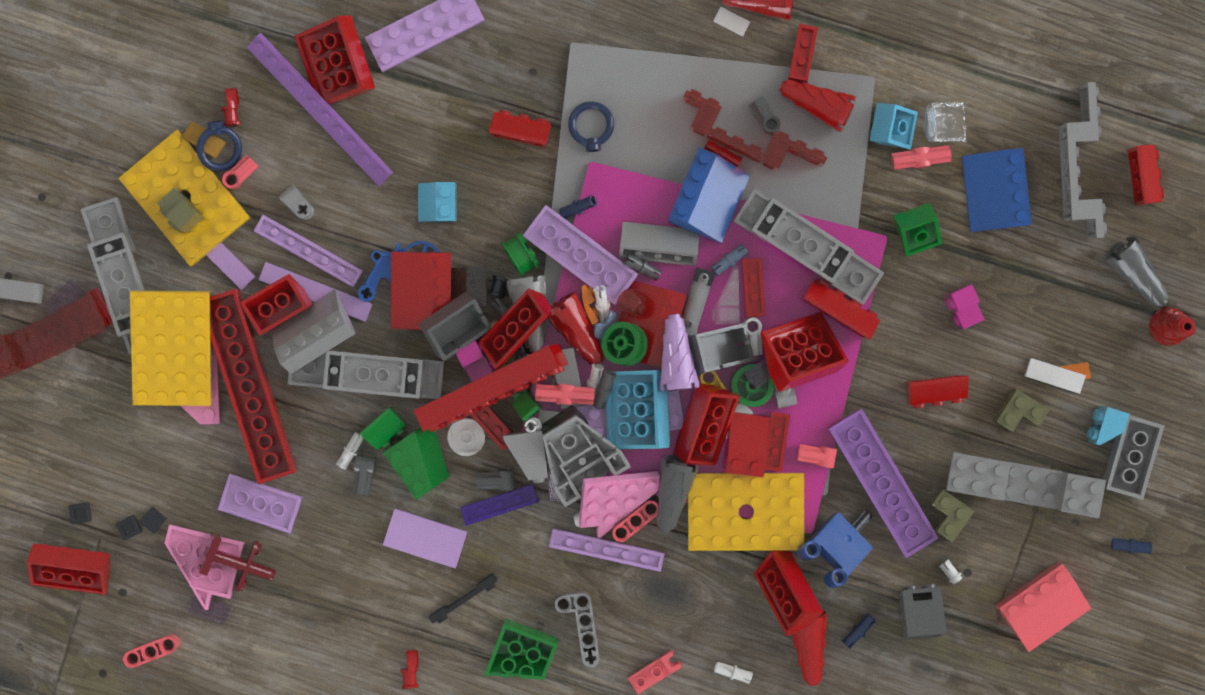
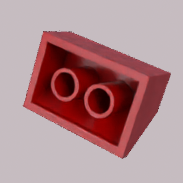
(520, 128)
(1145, 175)
(276, 304)
(937, 390)

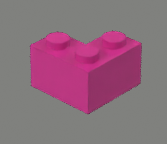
(964, 306)
(474, 361)

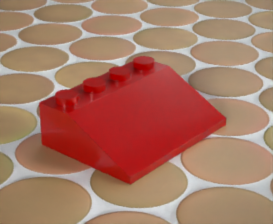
(335, 60)
(418, 286)
(659, 304)
(802, 351)

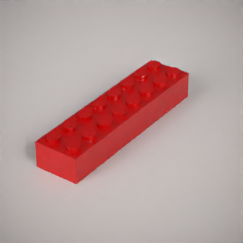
(493, 386)

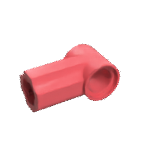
(242, 171)
(819, 455)

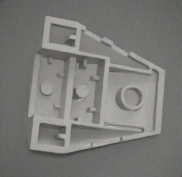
(579, 453)

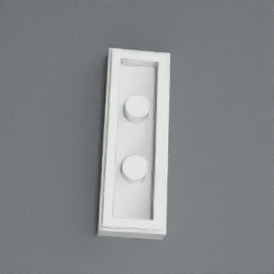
(1054, 375)

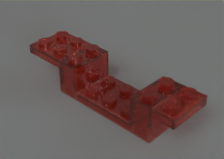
(775, 150)
(50, 336)

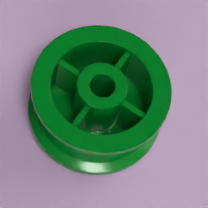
(520, 254)
(624, 344)
(748, 396)

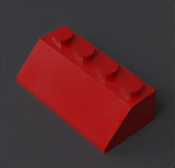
(840, 309)
(515, 327)
(706, 425)
(69, 568)
(787, 591)

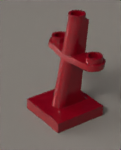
(213, 554)

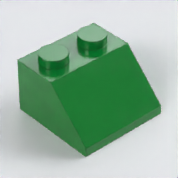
(918, 229)
(384, 428)

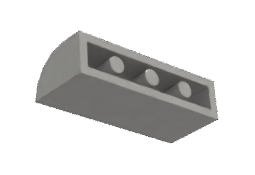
(659, 243)

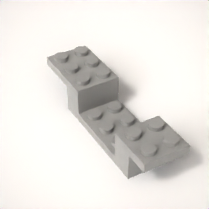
(1069, 136)
(809, 246)
(113, 261)
(372, 375)
(1025, 484)

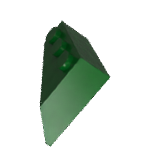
(418, 461)
(521, 652)

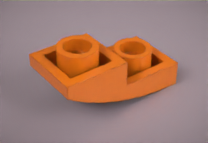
(586, 297)

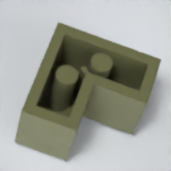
(179, 211)
(1018, 406)
(955, 514)

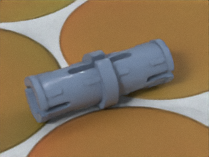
(729, 259)

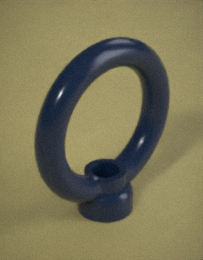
(214, 128)
(591, 144)

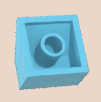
(893, 126)
(437, 202)

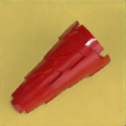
(771, 8)
(822, 103)
(572, 322)
(1171, 326)
(810, 649)

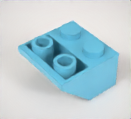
(1106, 425)

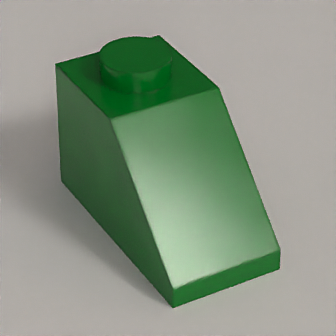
(526, 405)

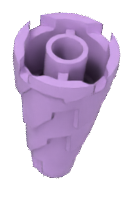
(677, 359)

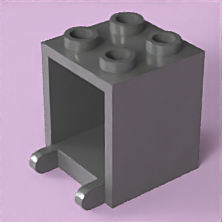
(922, 617)

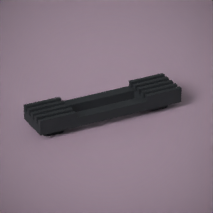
(441, 614)

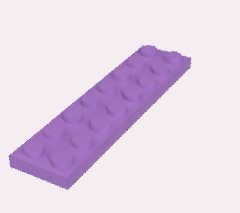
(883, 482)

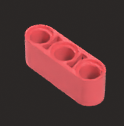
(630, 528)
(142, 650)

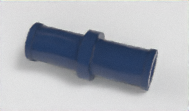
(578, 207)
(1131, 546)
(859, 631)

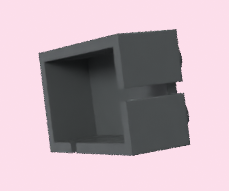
(454, 323)
(719, 348)

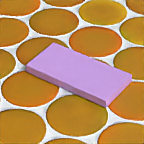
(260, 503)
(425, 538)

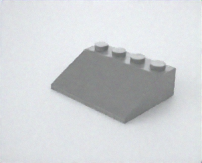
(312, 332)

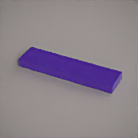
(499, 504)

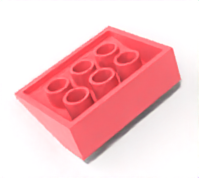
(1043, 606)

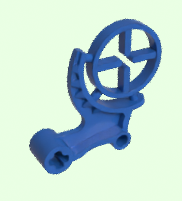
(382, 268)

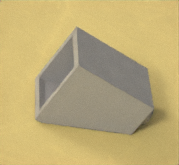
(529, 453)

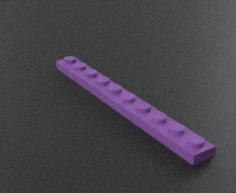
(319, 109)

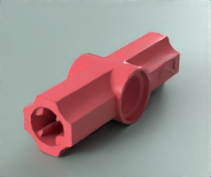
(921, 157)
(564, 394)

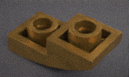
(212, 145)

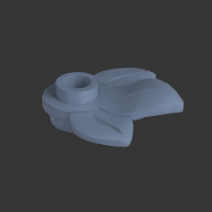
(600, 328)

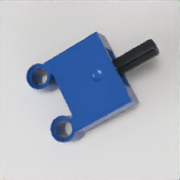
(839, 545)

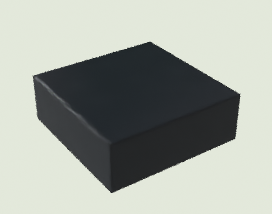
(80, 513)
(153, 520)
(129, 527)

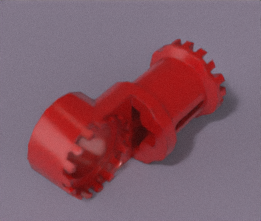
(230, 111)
(409, 673)

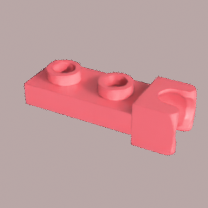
(654, 672)

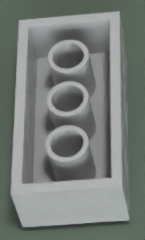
(1133, 457)

